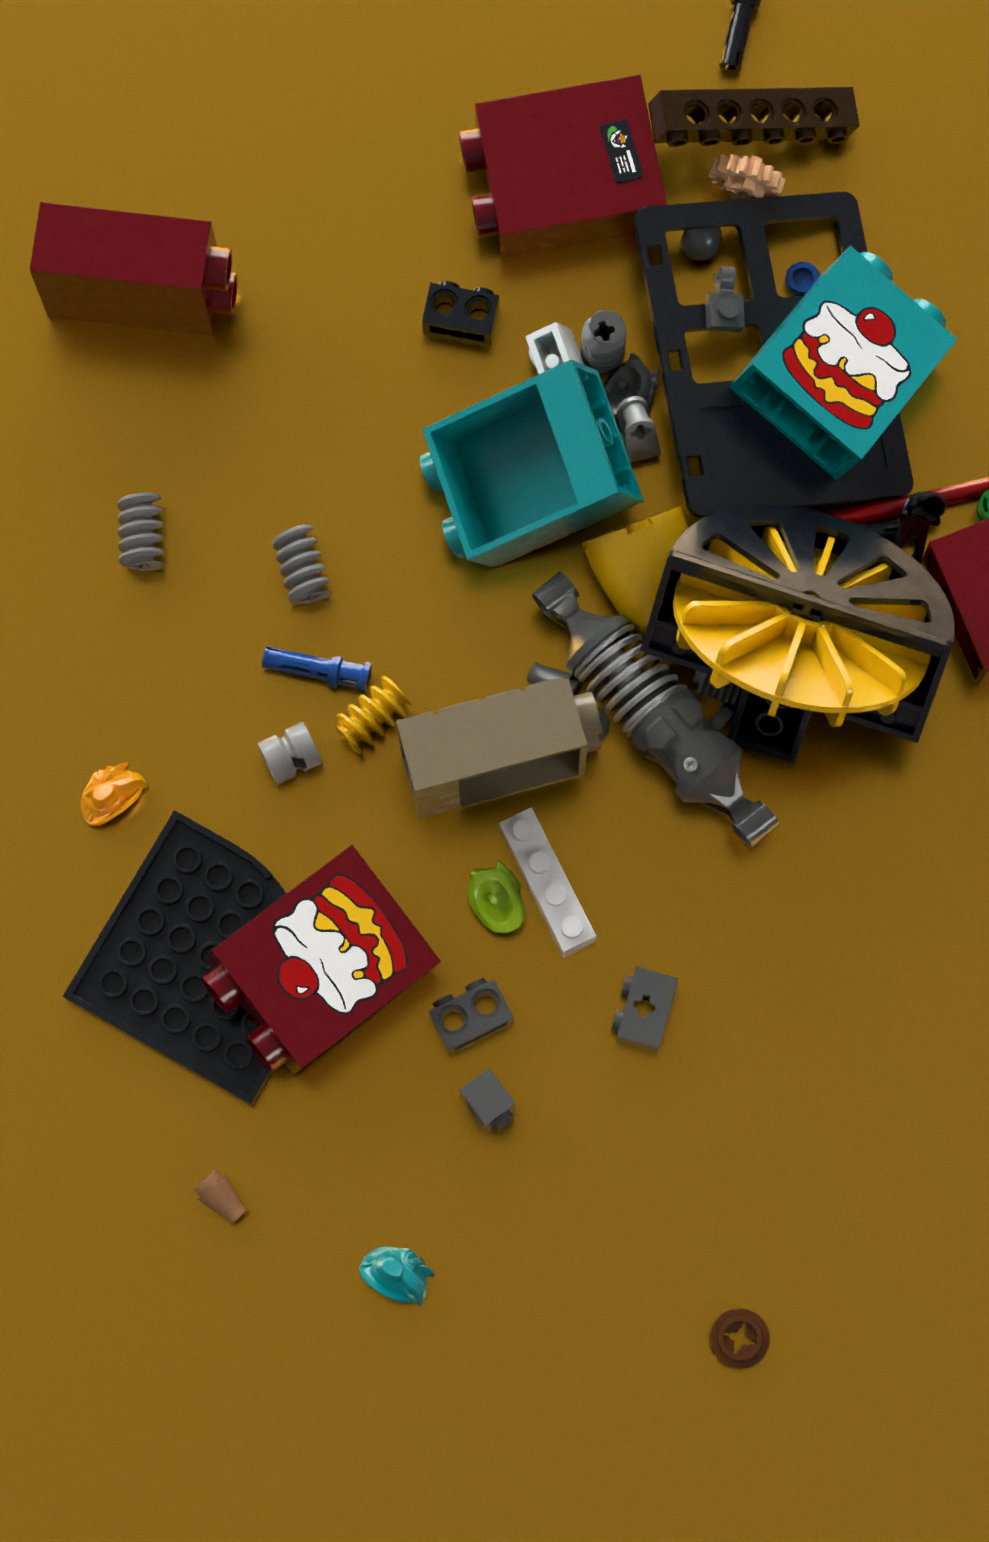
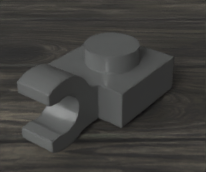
(723, 307)

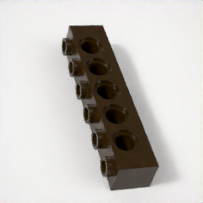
(833, 105)

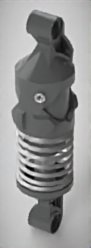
(658, 714)

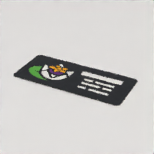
(621, 151)

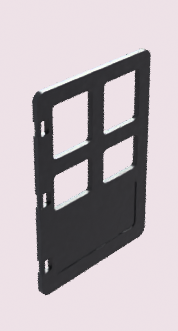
(737, 449)

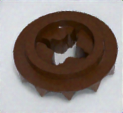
(755, 1330)

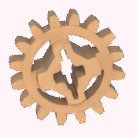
(746, 177)

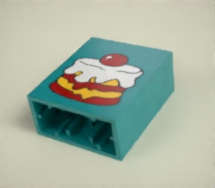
(845, 361)

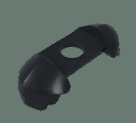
(916, 516)

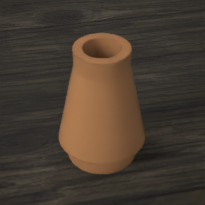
(220, 1196)

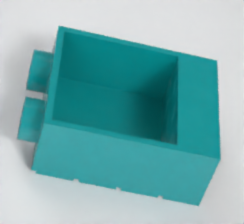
(529, 465)

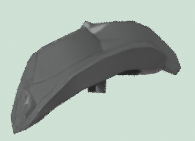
(631, 380)

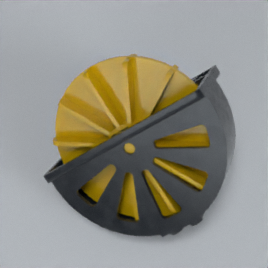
(803, 622)

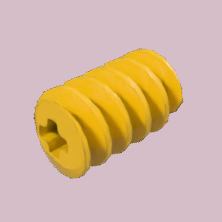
(371, 714)

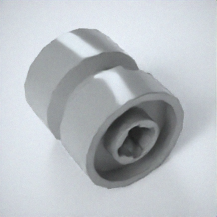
(290, 753)

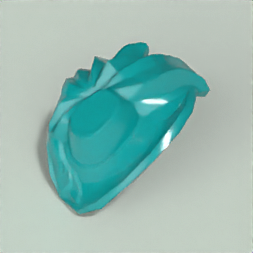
(396, 1274)

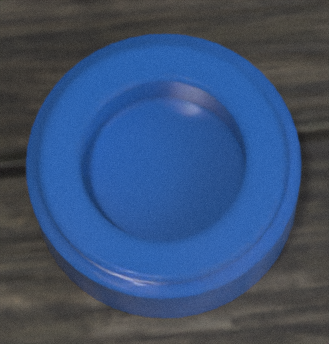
(801, 278)

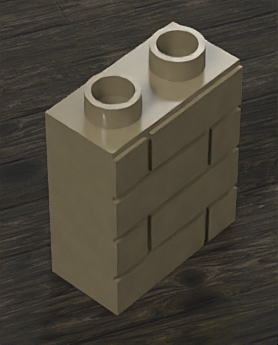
(498, 745)

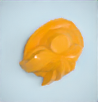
(110, 793)

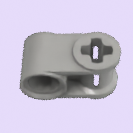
(637, 429)

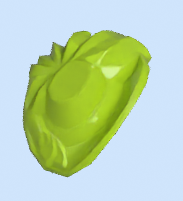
(496, 898)

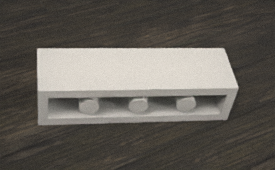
(547, 882)

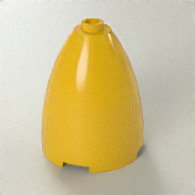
(633, 560)

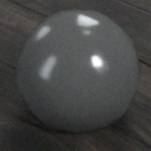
(701, 243)

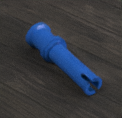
(333, 671)

